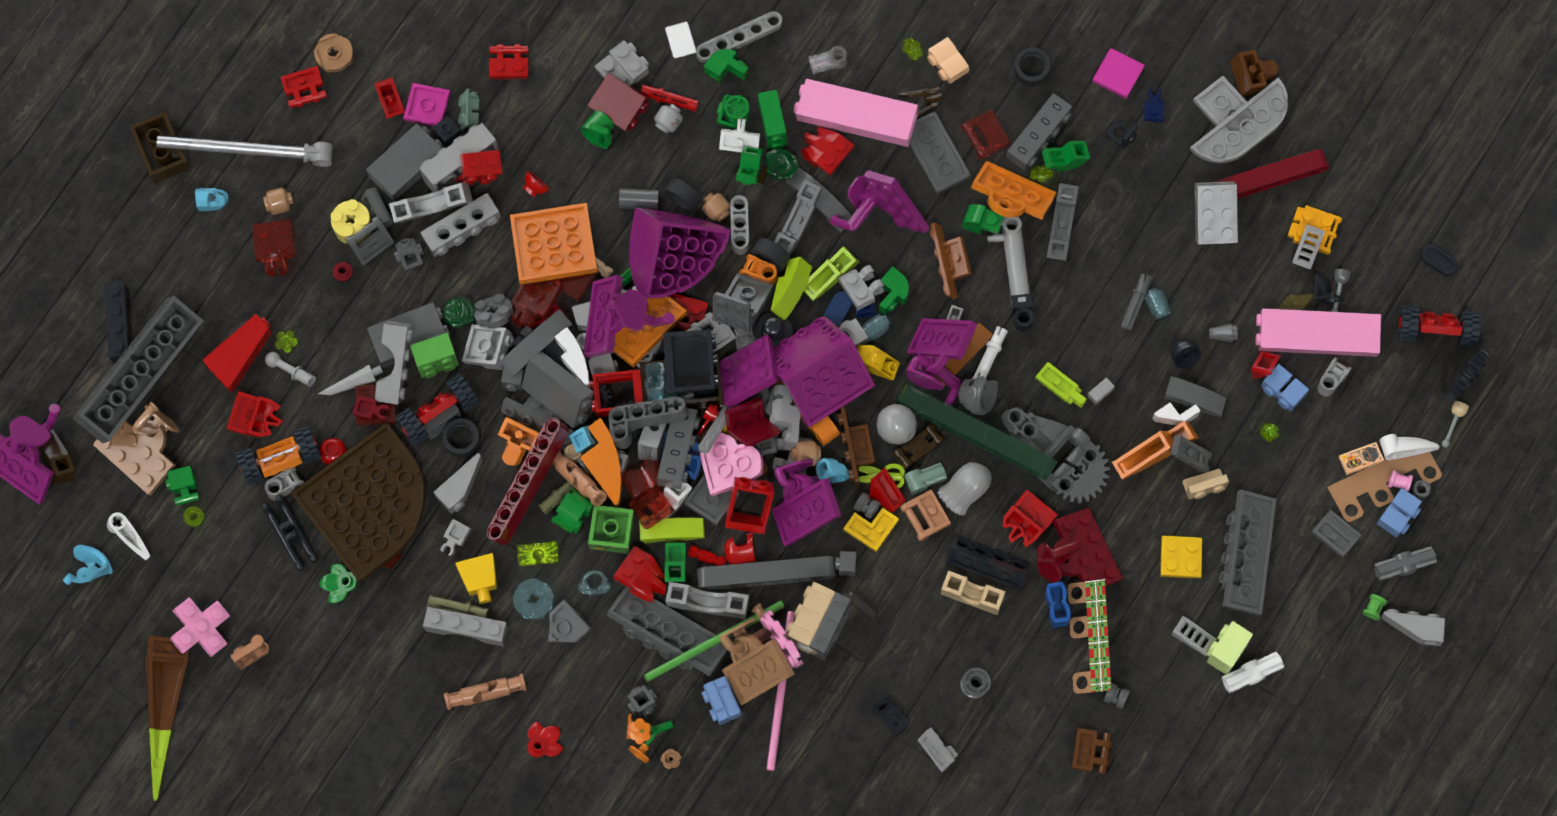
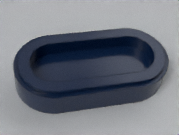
(838, 308)

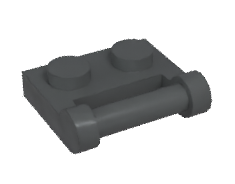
(373, 244)

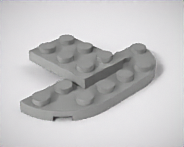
(1238, 122)

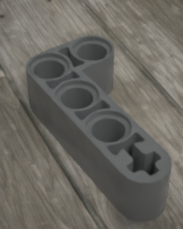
(648, 418)

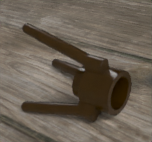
(930, 95)

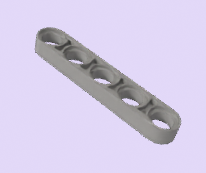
(745, 29)

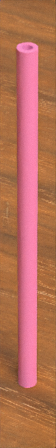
(778, 710)

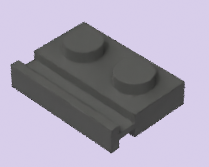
(1336, 533)

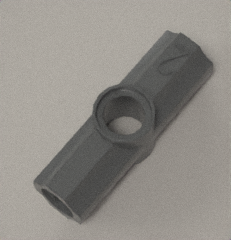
(1405, 563)

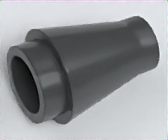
(1224, 333)

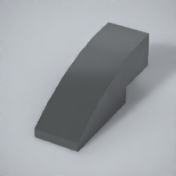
(1191, 394)

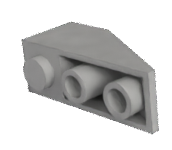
(1422, 629)

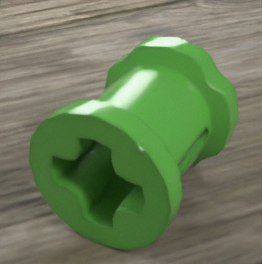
(1374, 607)

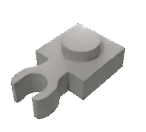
(456, 535)

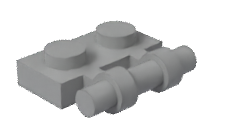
(722, 332)

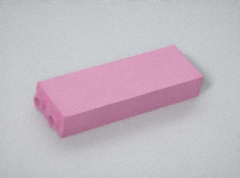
(856, 112)
(1318, 332)

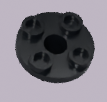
(774, 327)

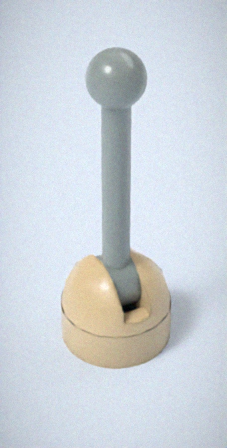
(1458, 409)

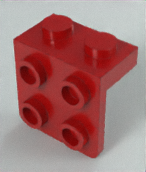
(480, 167)

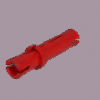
(648, 91)

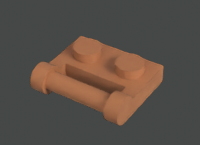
(930, 510)
(250, 653)

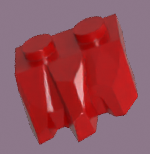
(826, 149)
(253, 415)
(1028, 518)
(641, 575)

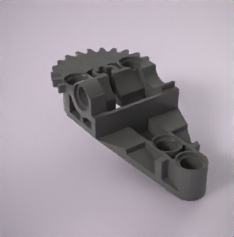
(1049, 438)

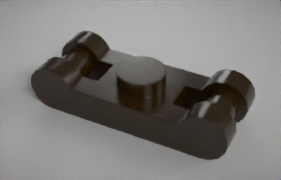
(919, 447)

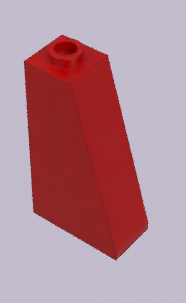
(237, 353)

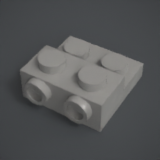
(624, 64)
(487, 346)

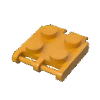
(1316, 219)

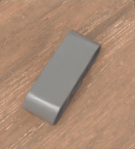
(739, 234)

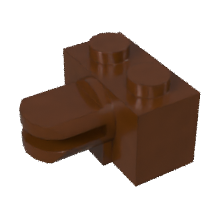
(1252, 72)

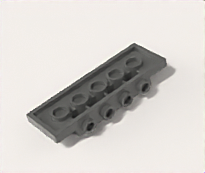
(1247, 552)
(665, 631)

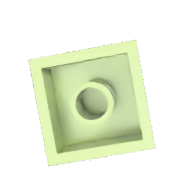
(1229, 648)

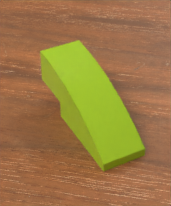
(829, 271)
(790, 287)
(674, 530)

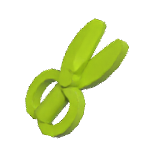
(872, 471)

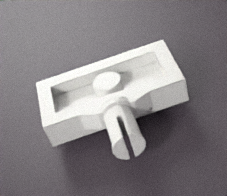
(736, 139)

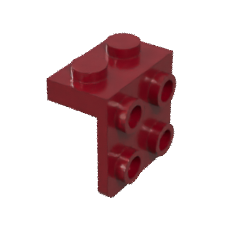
(748, 423)

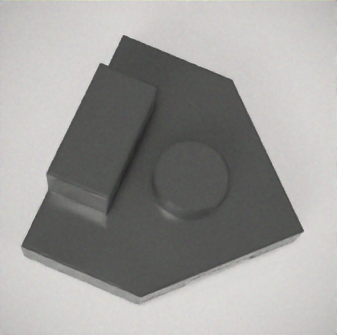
(567, 624)

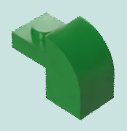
(725, 61)
(1066, 158)
(749, 165)
(979, 219)
(897, 288)
(675, 562)

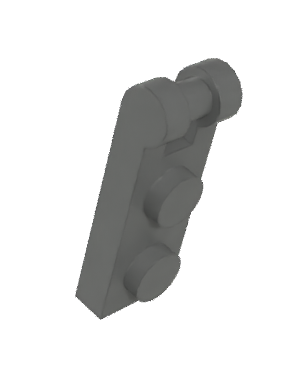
(1191, 454)

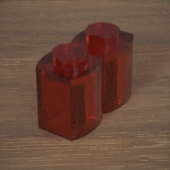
(641, 480)

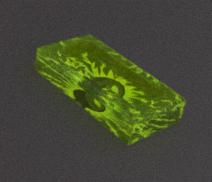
(538, 553)

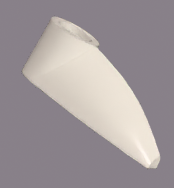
(1402, 447)
(127, 534)

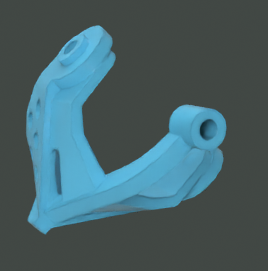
(90, 557)

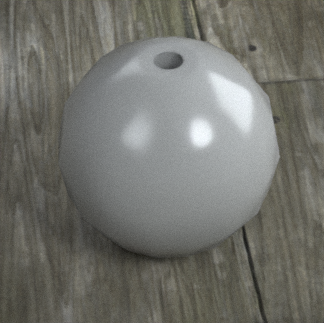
(896, 424)

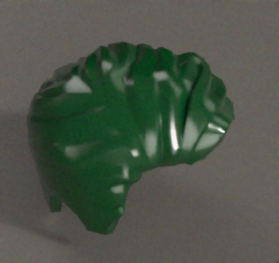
(781, 164)
(459, 312)

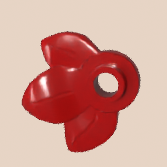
(710, 415)
(546, 738)

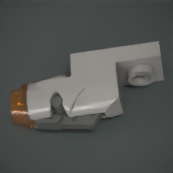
(784, 414)

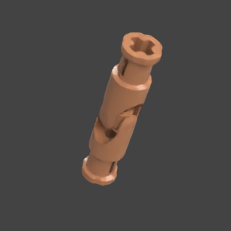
(579, 479)
(500, 688)

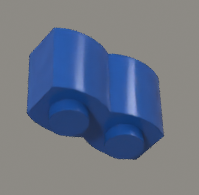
(1056, 600)

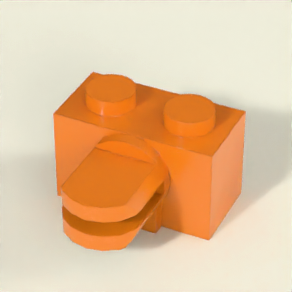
(519, 440)

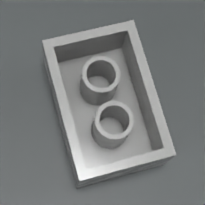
(1216, 212)

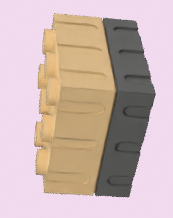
(819, 620)

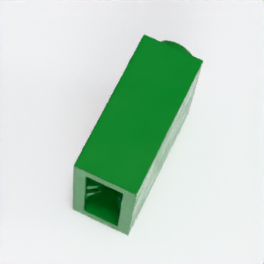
(772, 119)

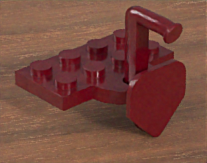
(1082, 550)

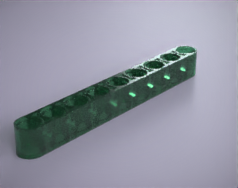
(976, 432)

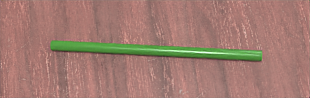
(703, 646)

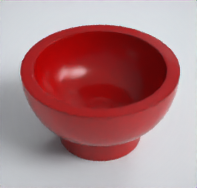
(534, 184)
(331, 450)

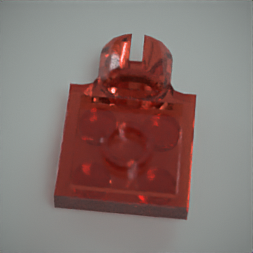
(274, 245)
(534, 301)

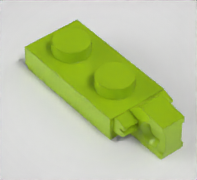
(1060, 385)

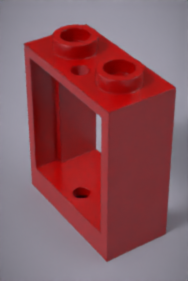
(612, 377)
(744, 521)

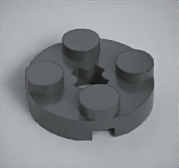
(484, 309)

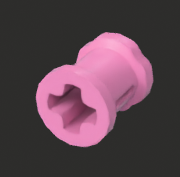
(1400, 481)

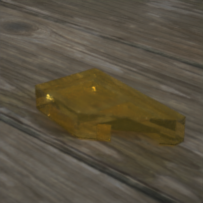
(1296, 302)

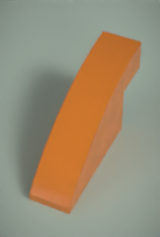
(1152, 450)
(605, 462)

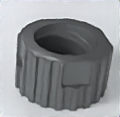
(1421, 495)

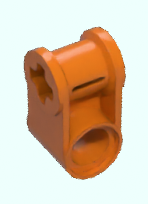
(757, 268)

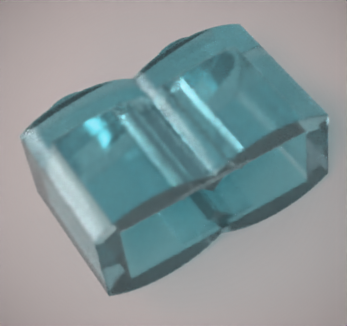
(655, 381)

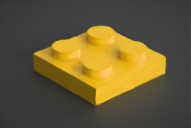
(1181, 557)

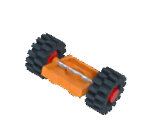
(278, 456)

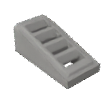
(1308, 264)
(1190, 642)

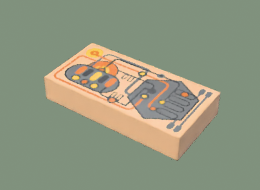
(1361, 458)

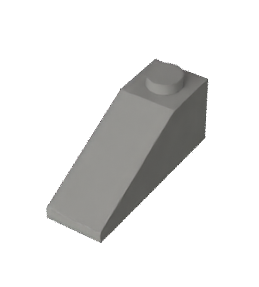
(457, 488)

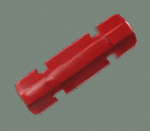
(706, 556)

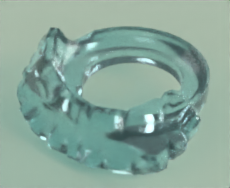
(603, 588)

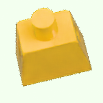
(479, 576)

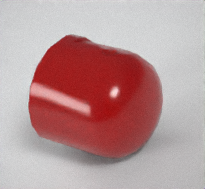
(739, 553)

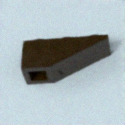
(57, 460)

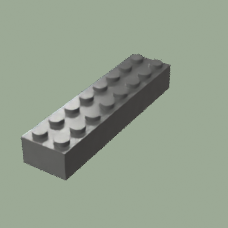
(137, 369)

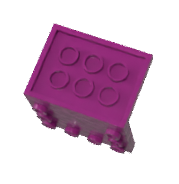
(821, 369)

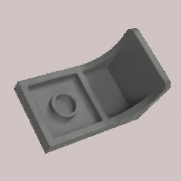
(741, 302)

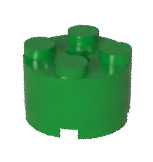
(572, 511)

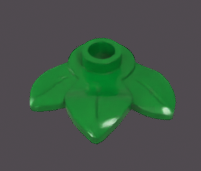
(336, 583)

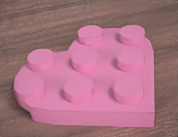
(728, 461)
(778, 633)

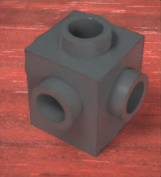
(408, 253)
(639, 694)

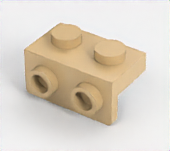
(1202, 484)

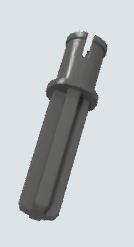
(1136, 301)

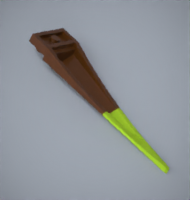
(164, 680)

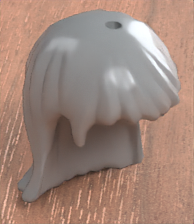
(965, 487)

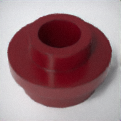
(342, 277)

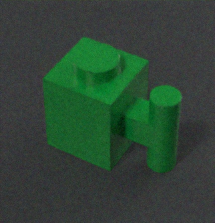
(182, 482)

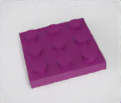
(748, 371)

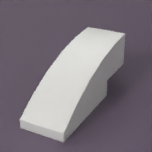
(573, 356)

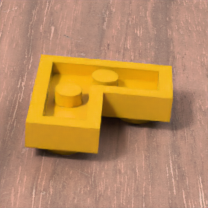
(872, 533)

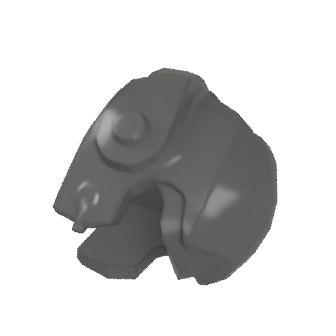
(975, 397)

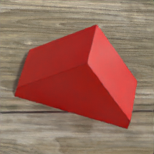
(389, 97)

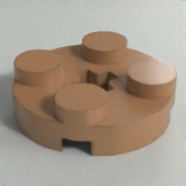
(331, 63)

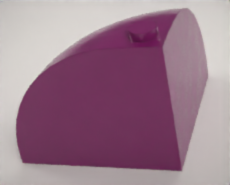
(672, 251)

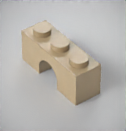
(981, 597)

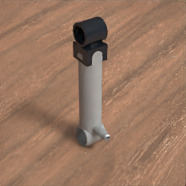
(1017, 272)

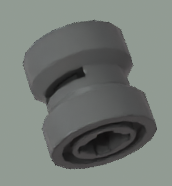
(867, 505)
(1116, 696)

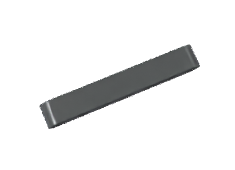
(766, 573)

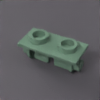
(468, 103)

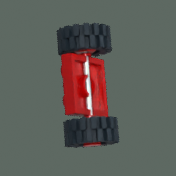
(1411, 320)
(412, 426)

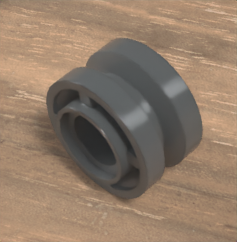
(979, 675)

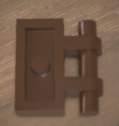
(1084, 751)

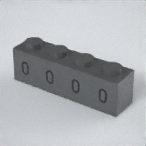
(1039, 132)
(677, 451)

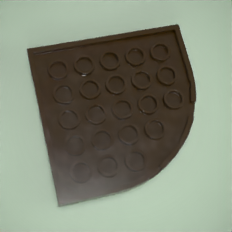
(367, 501)

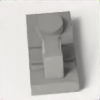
(941, 755)

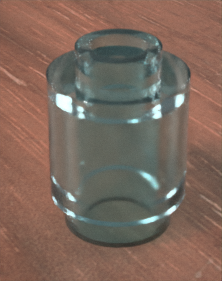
(1157, 303)
(876, 327)

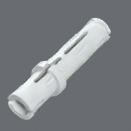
(993, 348)

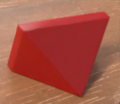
(1264, 364)
(886, 491)

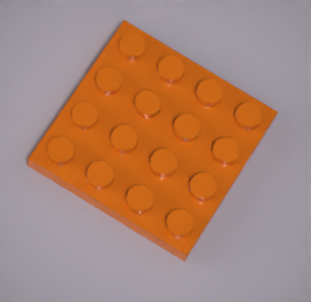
(553, 243)

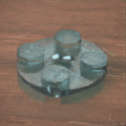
(531, 610)

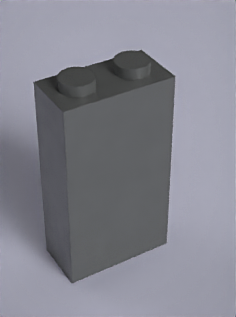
(400, 165)
(424, 323)
(557, 389)

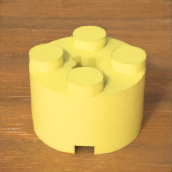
(348, 212)

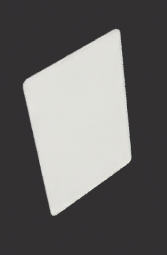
(680, 40)

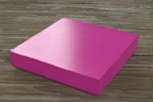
(1118, 73)
(426, 104)

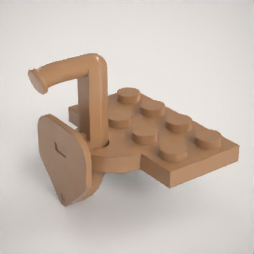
(140, 447)
(755, 665)

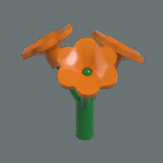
(640, 732)

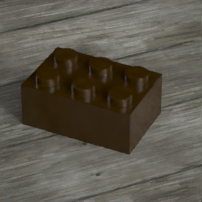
(160, 162)

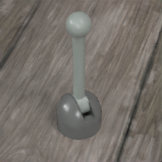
(1341, 277)

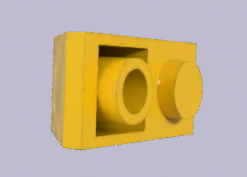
(878, 362)

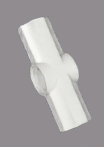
(1252, 672)

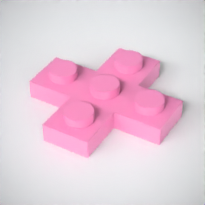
(199, 627)

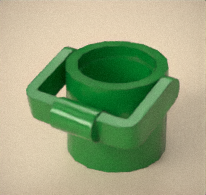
(735, 108)
(598, 130)

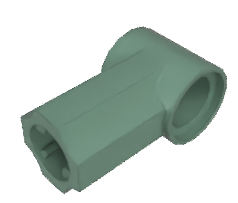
(920, 480)

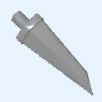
(359, 378)

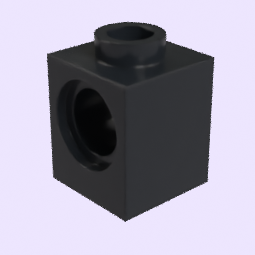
(446, 131)

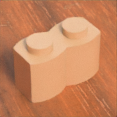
(948, 61)

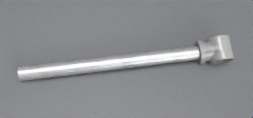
(319, 153)

